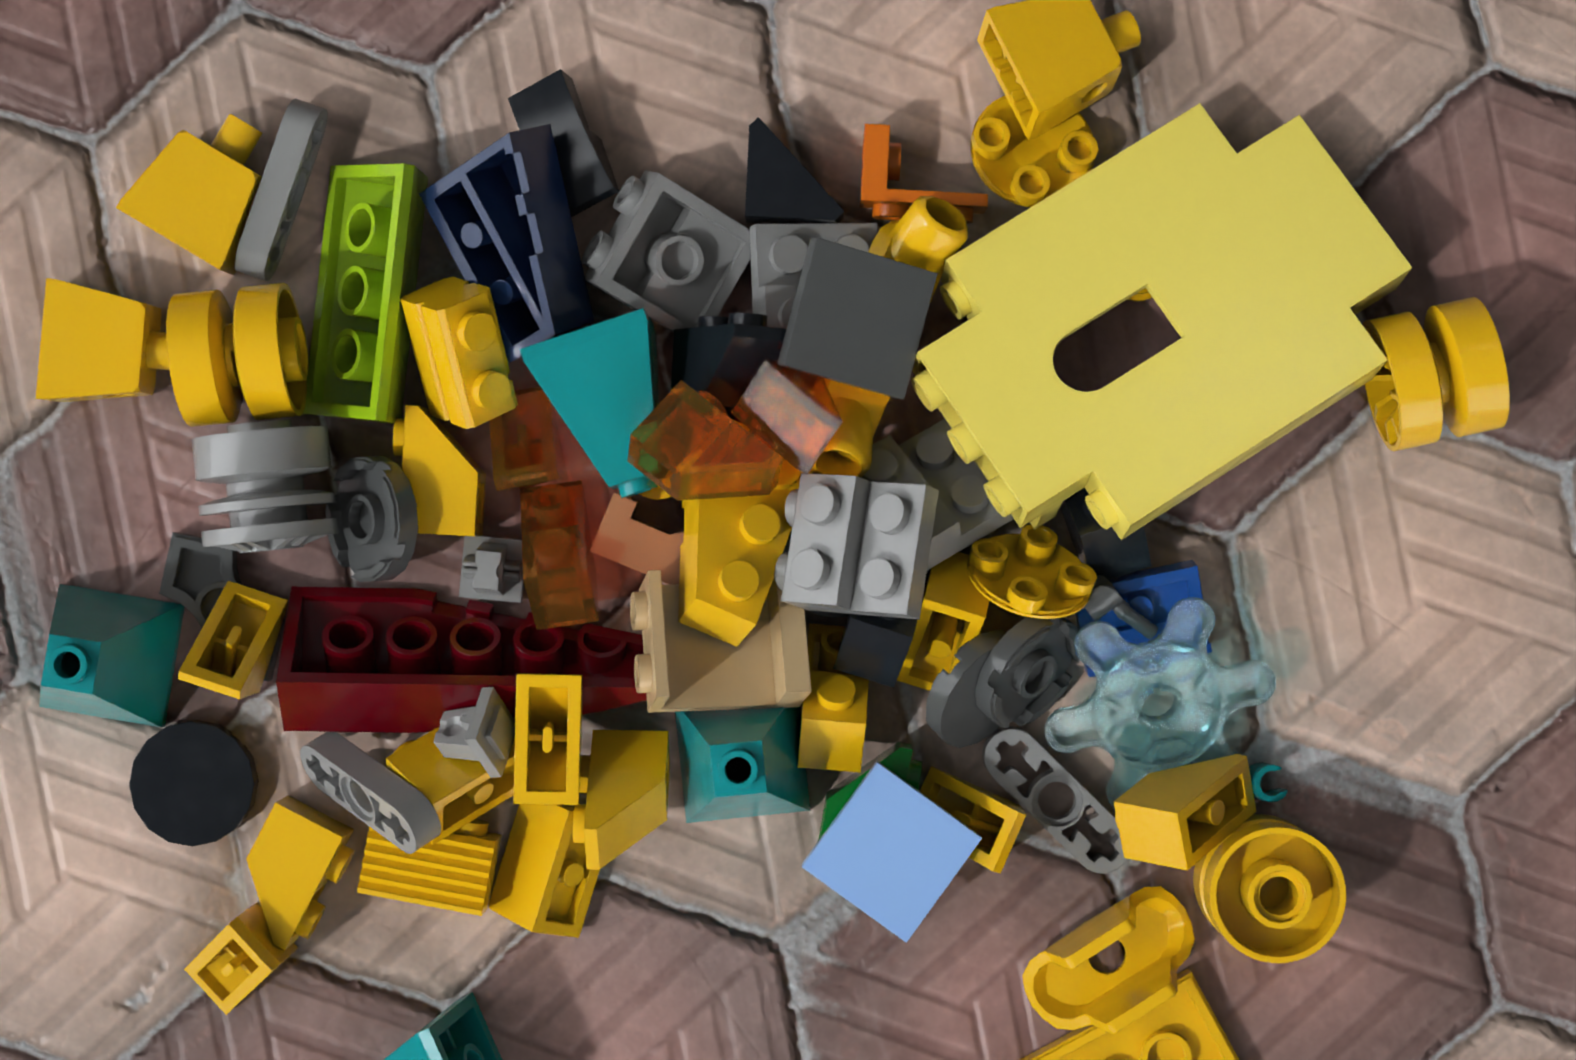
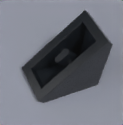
(780, 186)

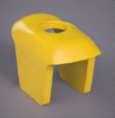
(1155, 944)

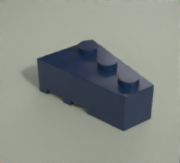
(515, 233)

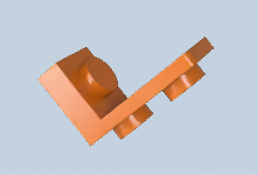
(882, 162)

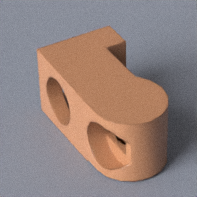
(637, 542)

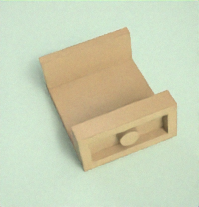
(701, 673)

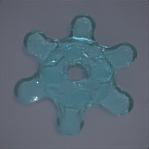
(1126, 677)

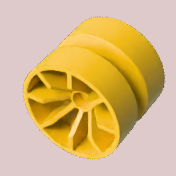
(236, 355)
(1438, 374)
(1271, 890)

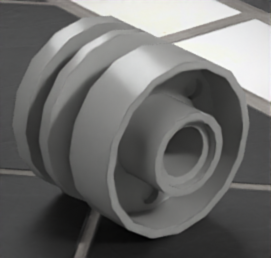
(264, 484)

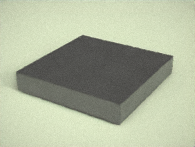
(857, 318)

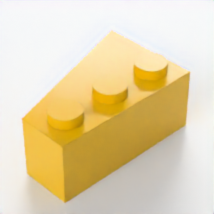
(732, 558)

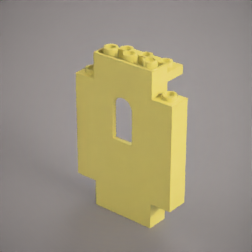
(1245, 256)

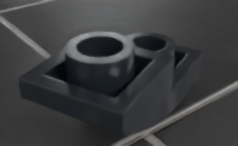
(579, 151)

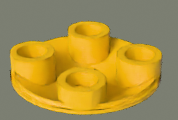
(1031, 169)
(1030, 574)

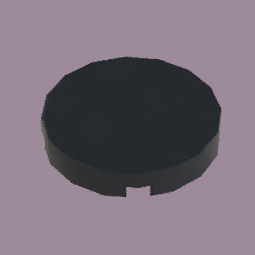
(193, 783)

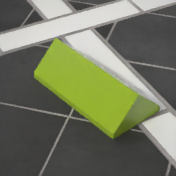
(363, 273)

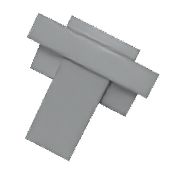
(492, 569)
(478, 733)

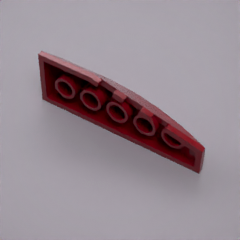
(404, 658)

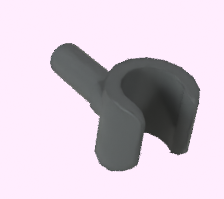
(1106, 598)

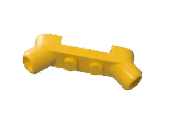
(921, 238)

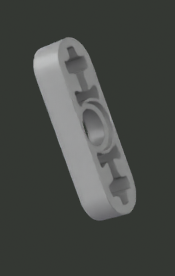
(281, 189)
(1010, 778)
(371, 792)

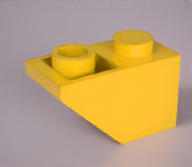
(441, 474)
(834, 710)
(625, 792)
(292, 864)

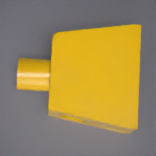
(1054, 57)
(199, 192)
(97, 345)

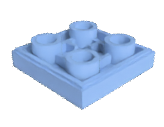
(891, 851)

